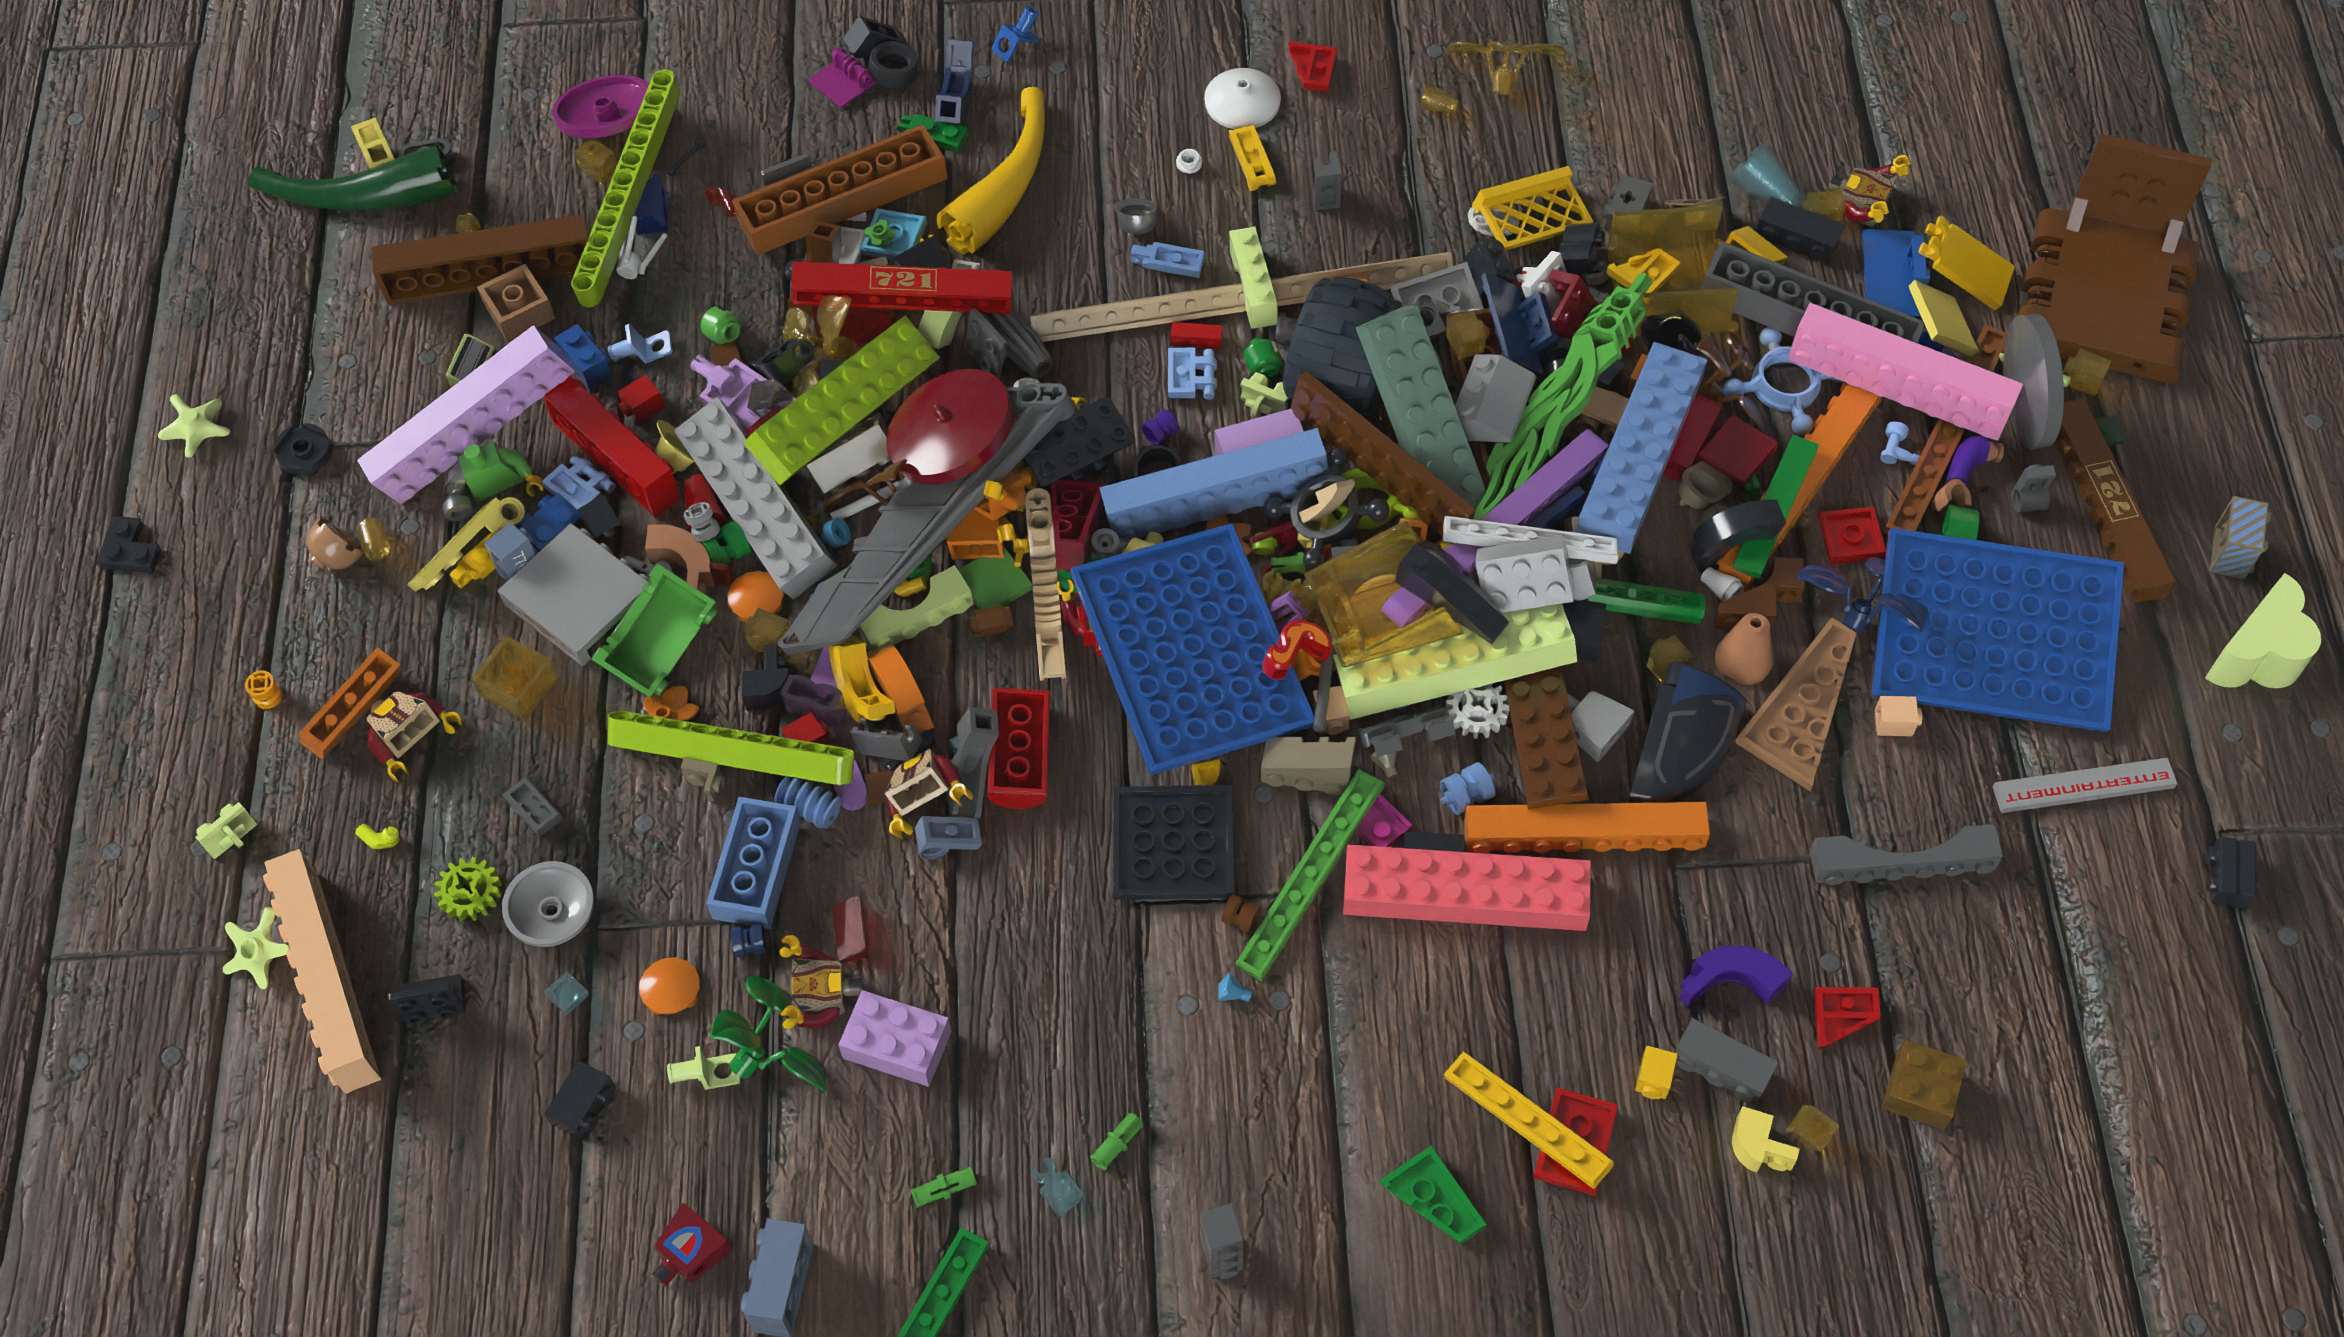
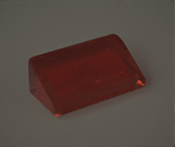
(850, 930)

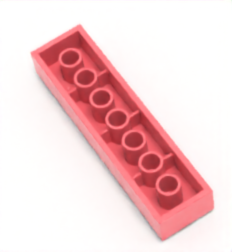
(1467, 887)

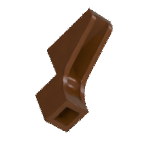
(1762, 599)

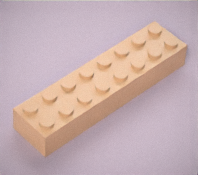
(321, 972)

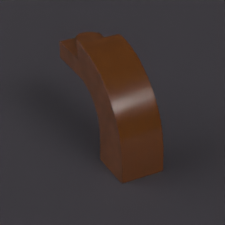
(822, 247)

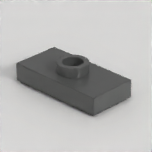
(532, 806)

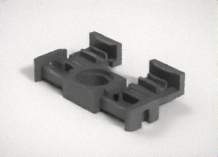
(1387, 735)

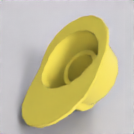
(672, 448)

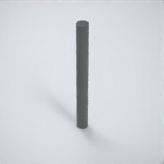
(1323, 692)

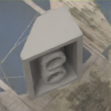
(1493, 398)

